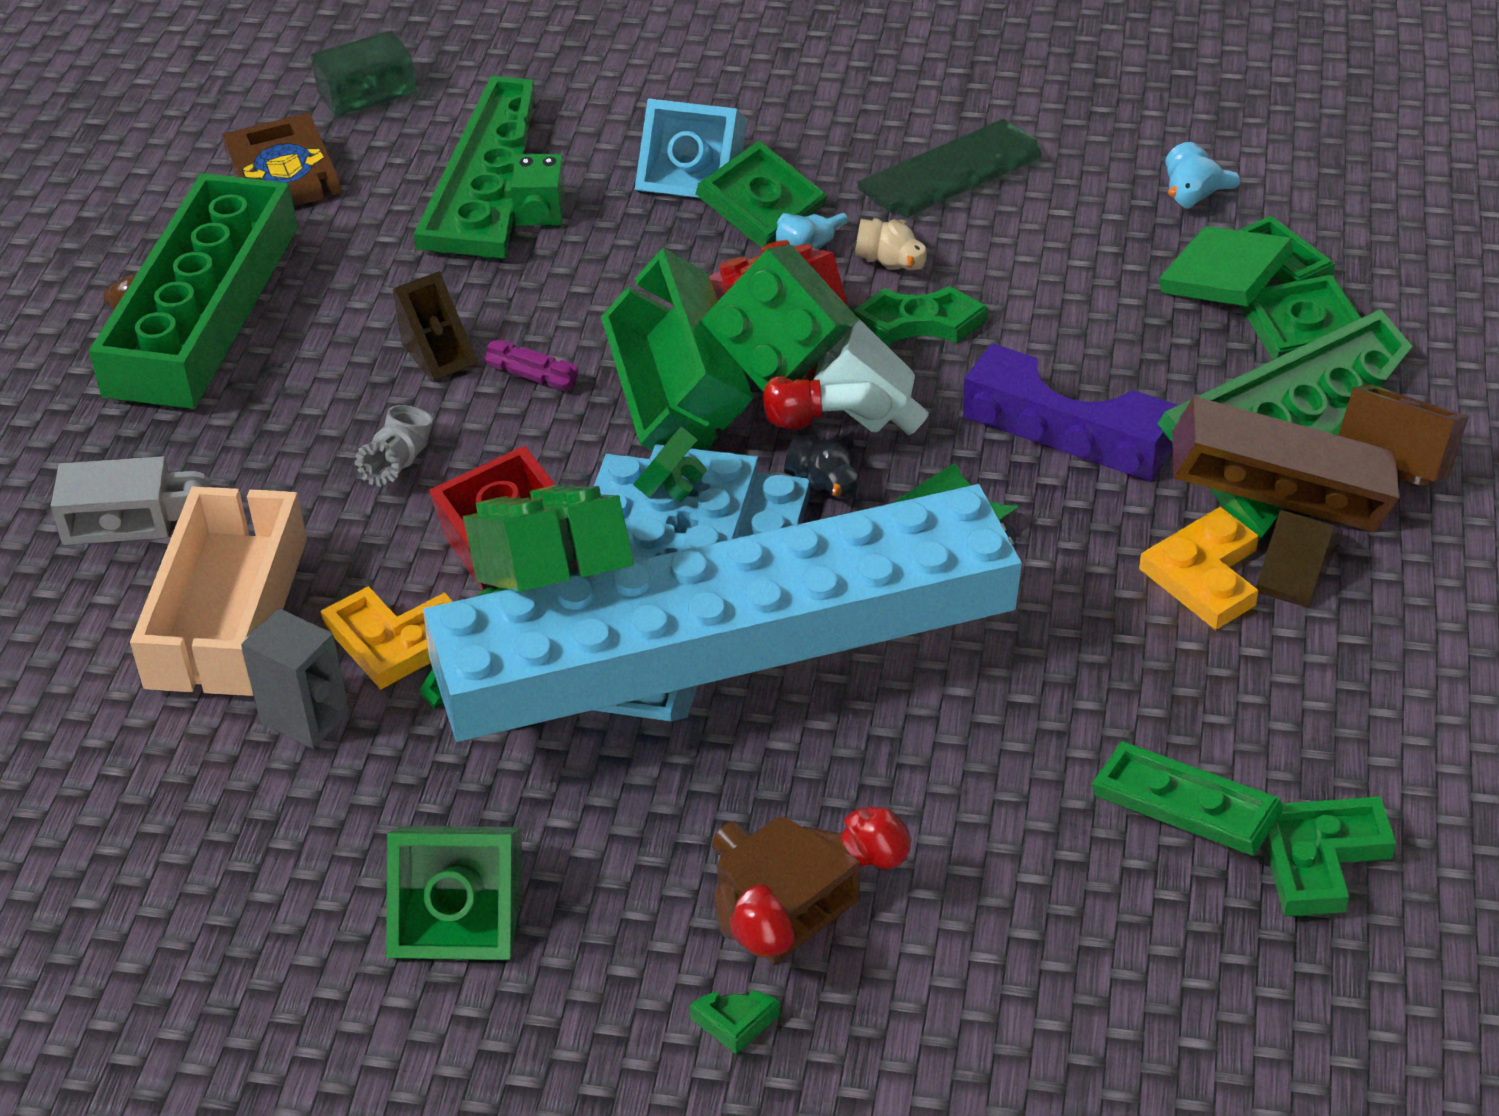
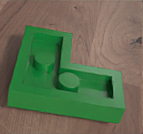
(1312, 843)

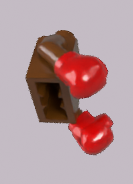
(797, 878)

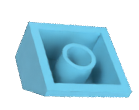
(686, 145)

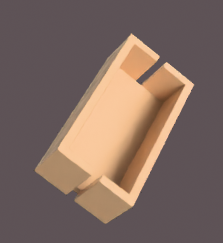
(217, 589)

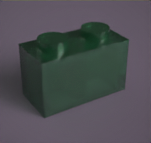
(363, 73)

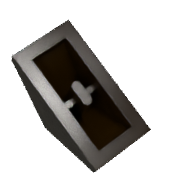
(432, 327)
(1298, 558)

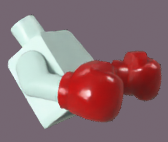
(853, 377)

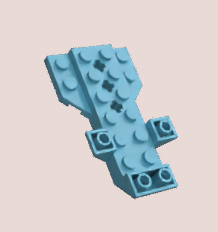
(723, 505)

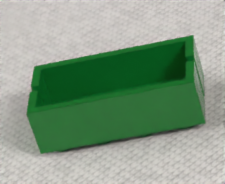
(668, 358)
(531, 540)

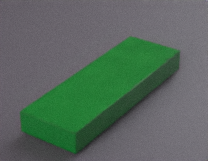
(1188, 798)

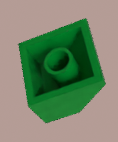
(453, 892)

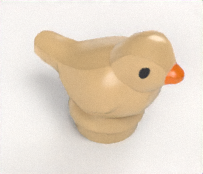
(890, 244)

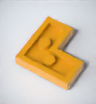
(1197, 566)
(378, 639)

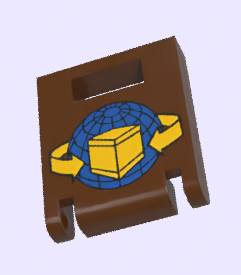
(284, 152)

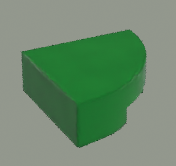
(735, 1017)

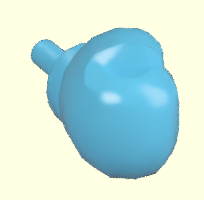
(809, 229)

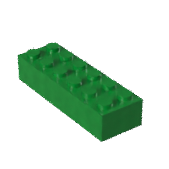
(194, 291)

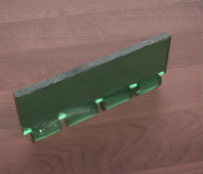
(951, 168)

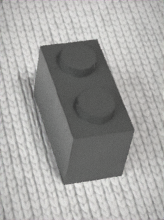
(295, 677)

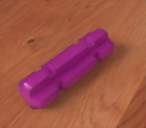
(531, 365)

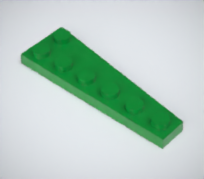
(473, 199)

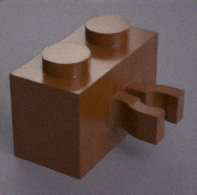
(1417, 431)

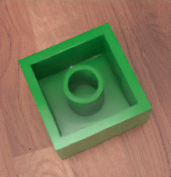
(779, 317)

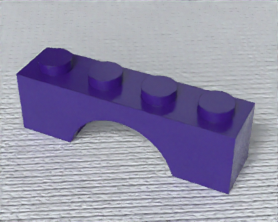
(1115, 433)

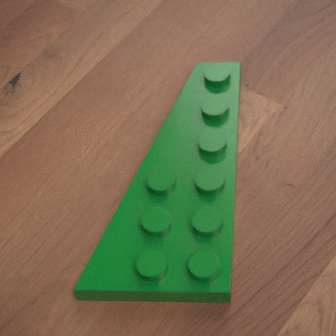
(1306, 389)

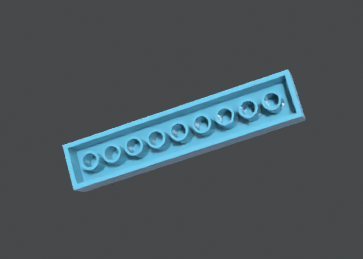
(720, 611)

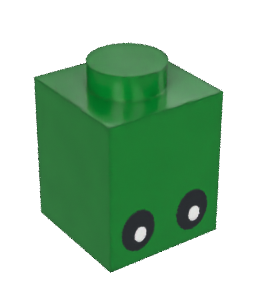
(538, 189)

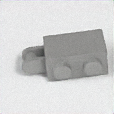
(119, 499)

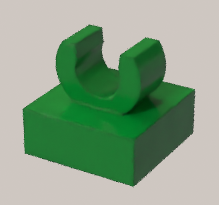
(669, 467)

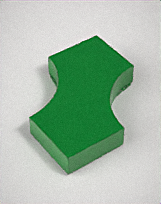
(938, 314)

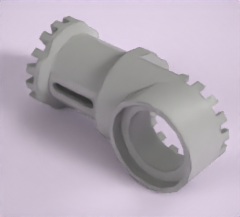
(395, 445)

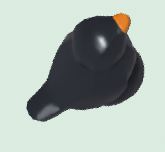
(823, 464)

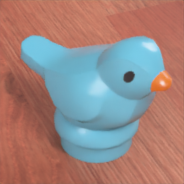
(1195, 175)

